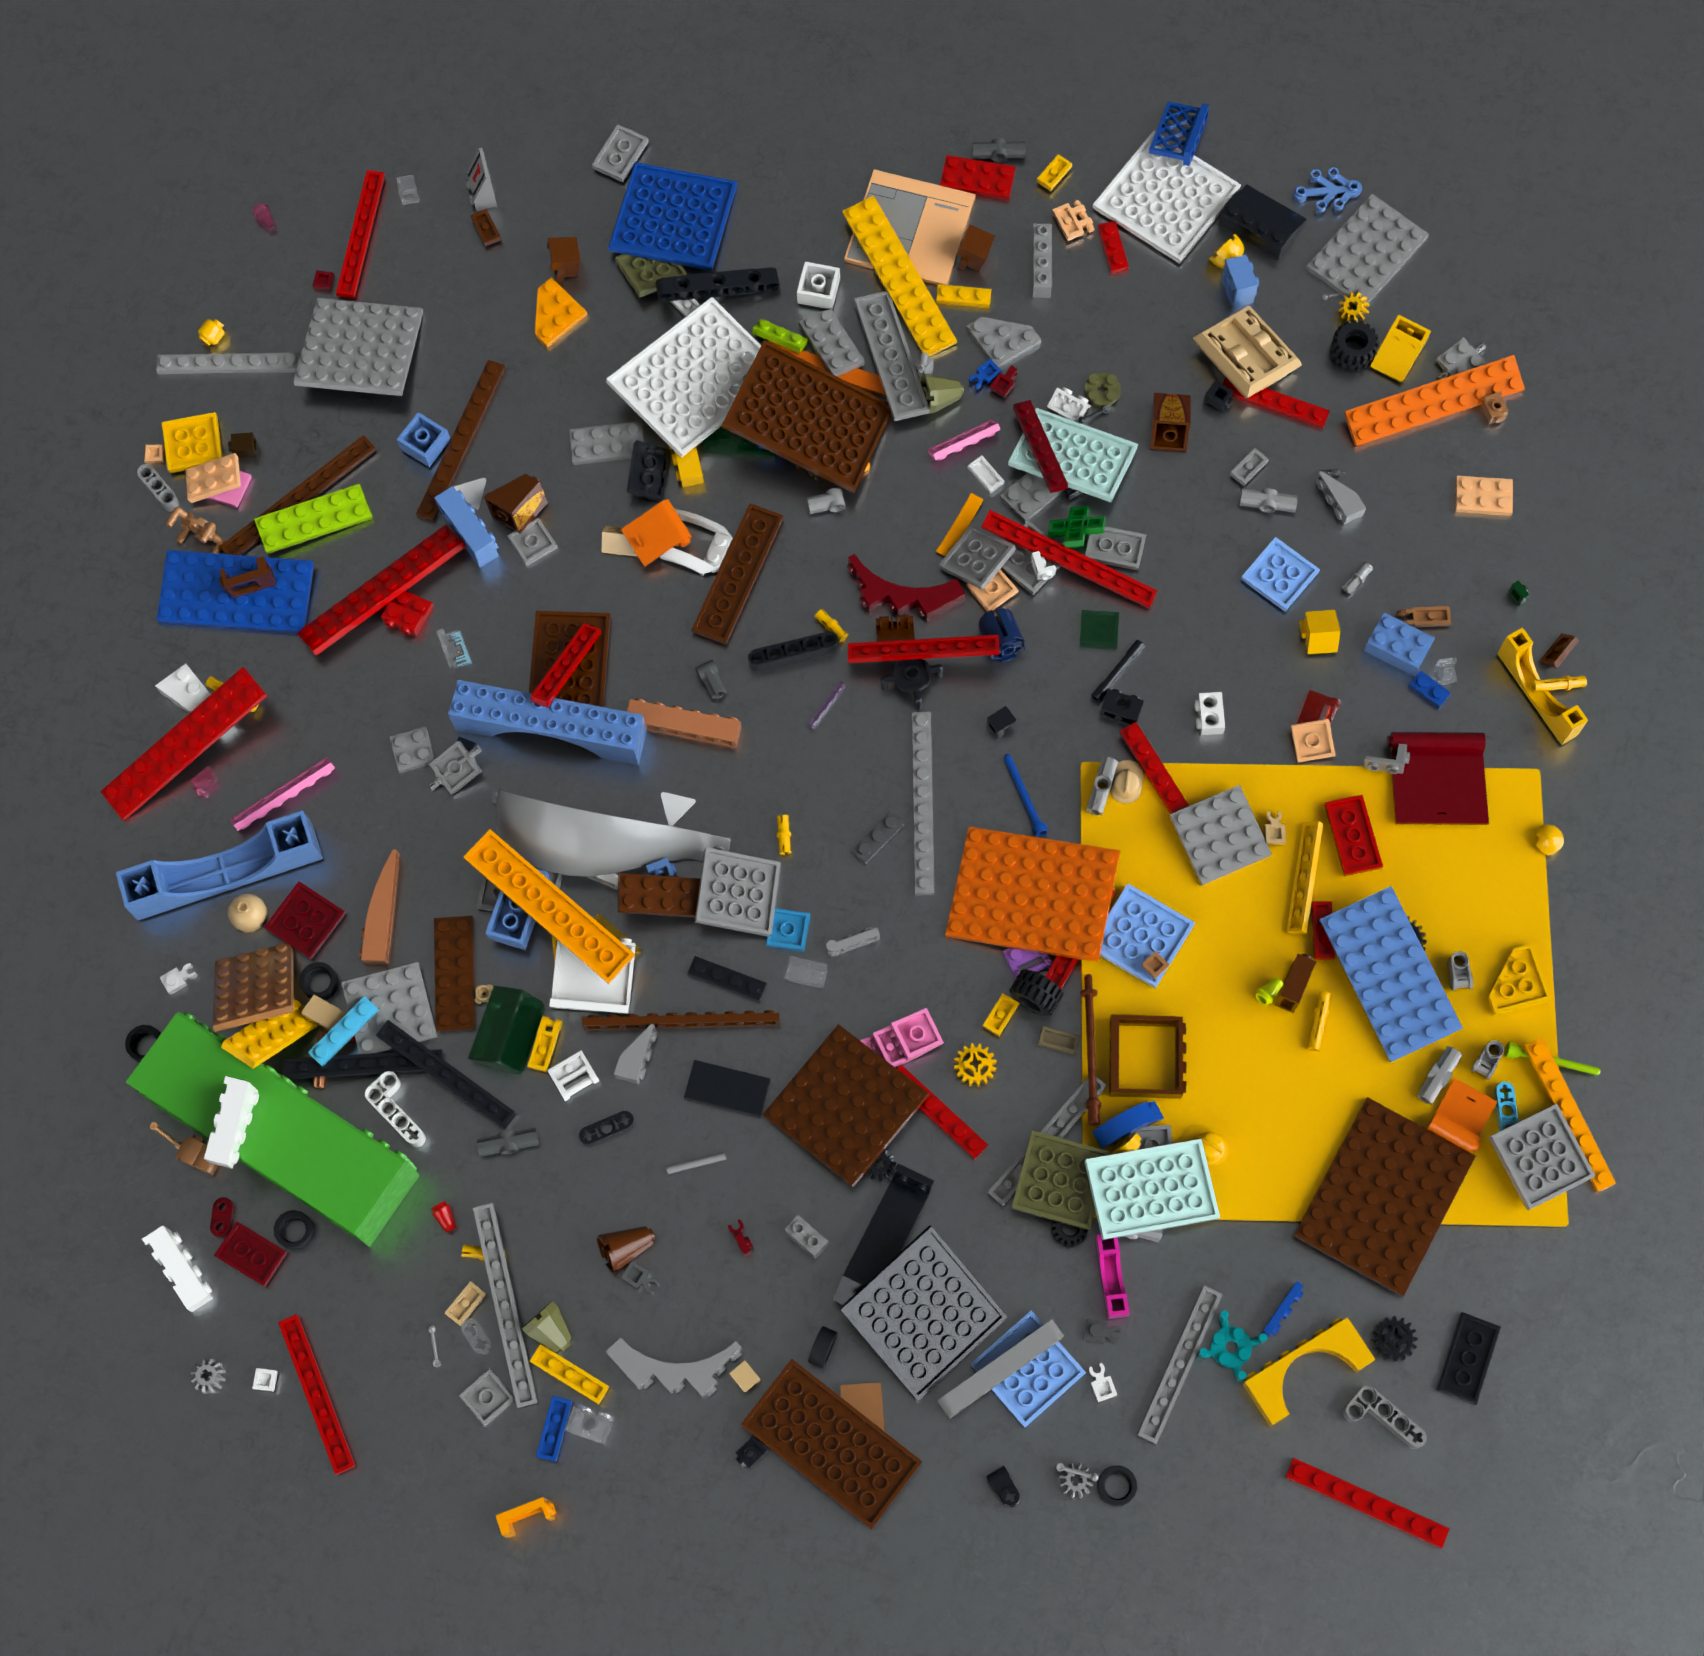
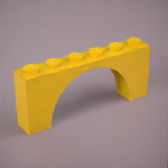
(1517, 657)
(1338, 1340)

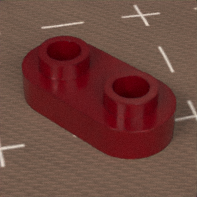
(222, 1217)

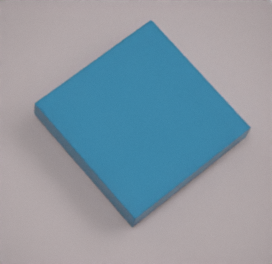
(789, 930)

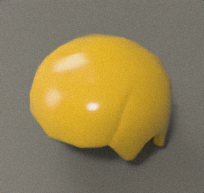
(1550, 839)

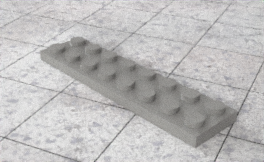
(891, 356)

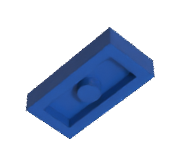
(1429, 689)

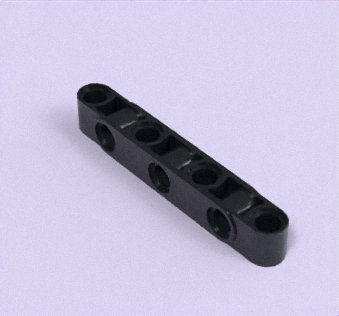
(704, 284)

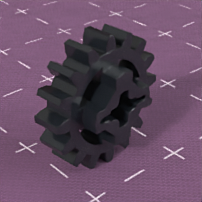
(1394, 1347)

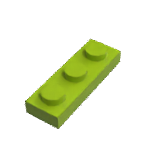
(780, 336)

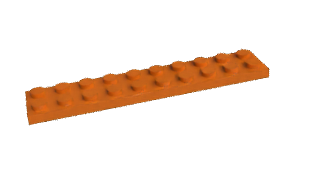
(1433, 400)

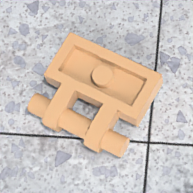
(1068, 221)

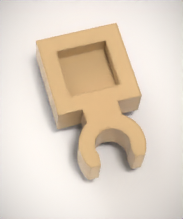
(1274, 831)

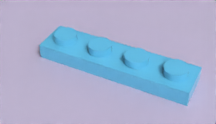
(343, 1031)

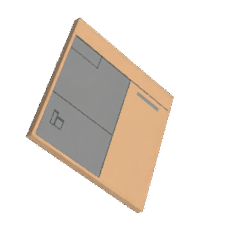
(925, 219)

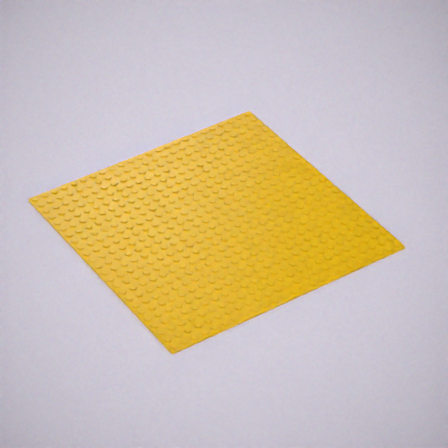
(1250, 1061)

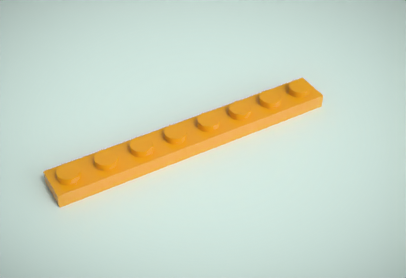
(1560, 1094)

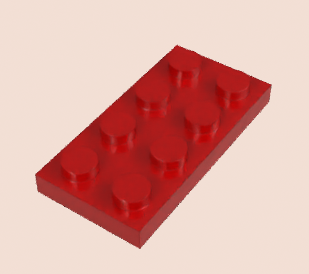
(978, 177)
(1353, 835)

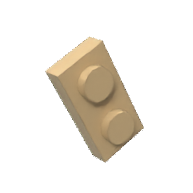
(465, 1303)

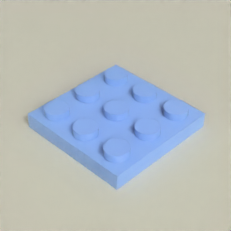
(1280, 574)

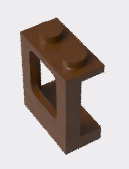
(263, 576)

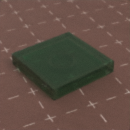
(1099, 629)

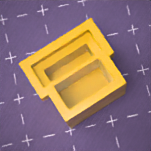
(1320, 631)

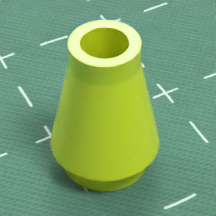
(1268, 992)

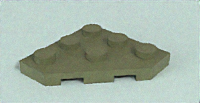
(644, 272)

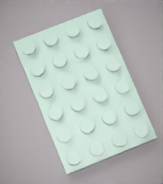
(1088, 457)
(1151, 1189)

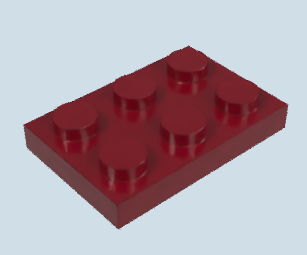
(250, 1254)

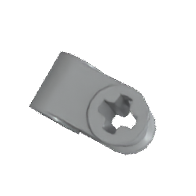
(1459, 975)
(1486, 1062)

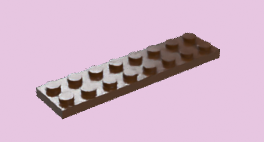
(737, 574)

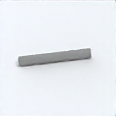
(696, 1163)

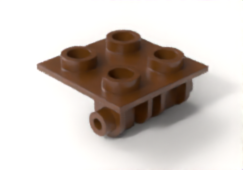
(895, 629)

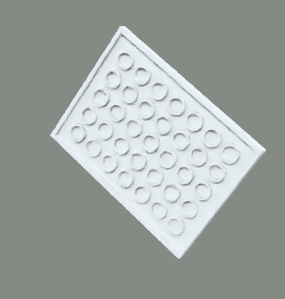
(688, 376)

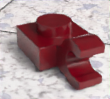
(1004, 383)
(744, 1243)

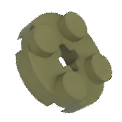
(1105, 380)

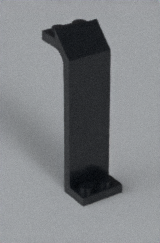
(886, 1230)

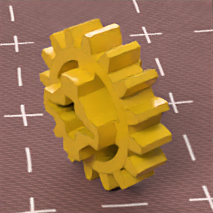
(983, 1063)

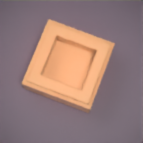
(154, 454)

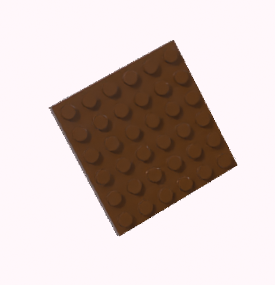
(845, 1105)

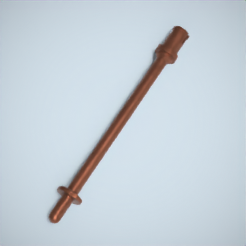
(1092, 1103)

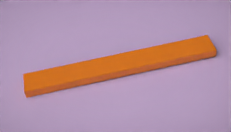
(862, 379)

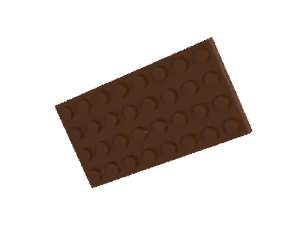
(831, 1443)

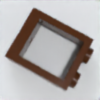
(1296, 982)

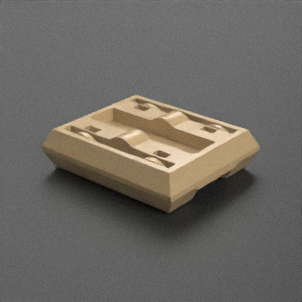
(1253, 351)

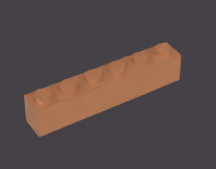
(687, 723)

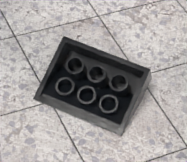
(1261, 221)

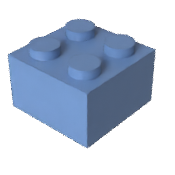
(1240, 281)
(423, 439)

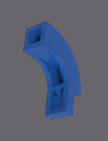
(1127, 1123)

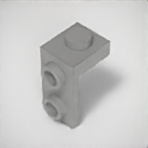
(1389, 765)

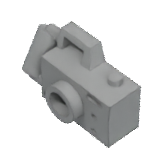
(924, 364)

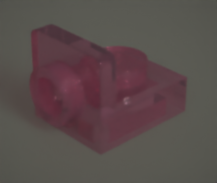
(202, 780)

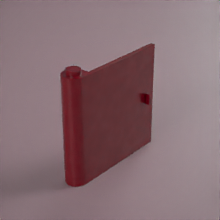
(1442, 778)

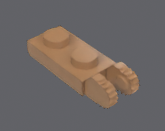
(1427, 616)

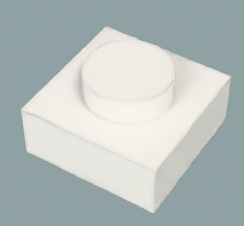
(265, 1380)

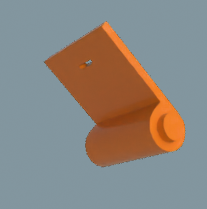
(658, 530)
(1462, 1116)

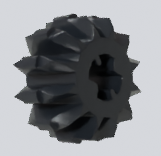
(882, 1171)

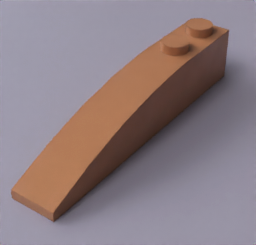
(380, 914)

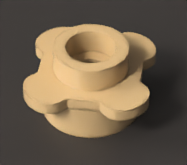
(479, 990)

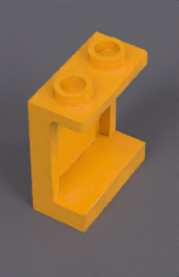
(507, 1518)

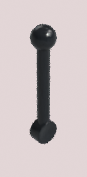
(1104, 410)

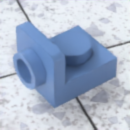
(661, 866)

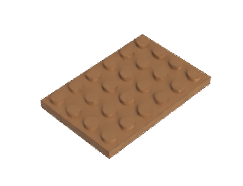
(253, 987)

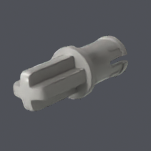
(1357, 578)

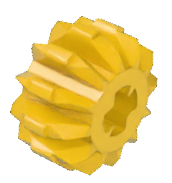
(1359, 302)

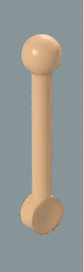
(155, 1127)

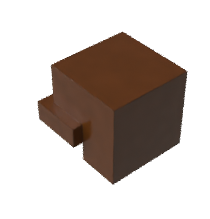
(974, 248)
(564, 257)

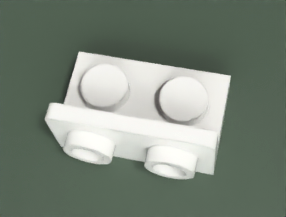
(1068, 405)

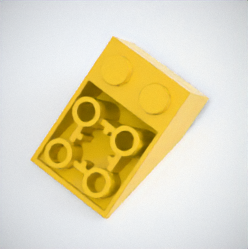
(1400, 348)

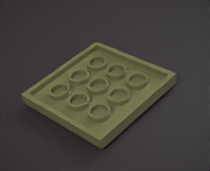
(1056, 1180)

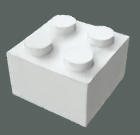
(818, 285)

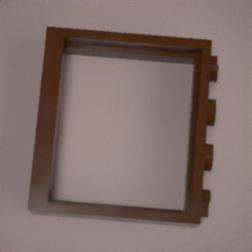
(1180, 1049)

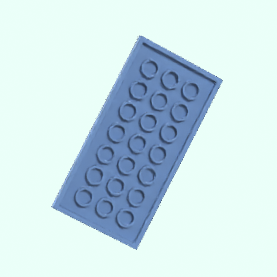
(1390, 974)

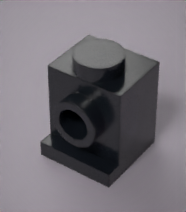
(1219, 396)
(759, 1452)

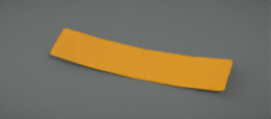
(961, 524)

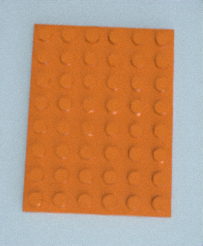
(1033, 894)

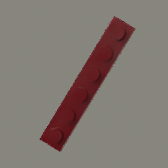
(1040, 446)

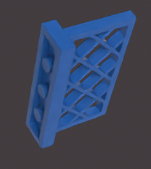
(1192, 139)

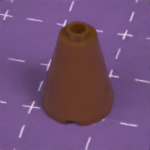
(624, 1246)

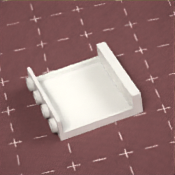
(582, 989)

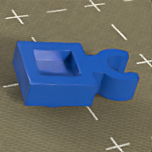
(986, 372)

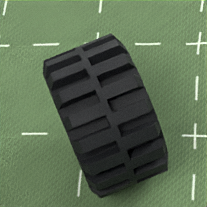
(1358, 333)
(1036, 992)

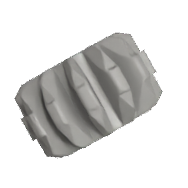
(202, 1371)
(1080, 1486)

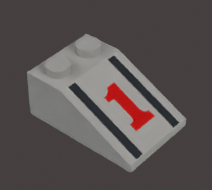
(480, 183)

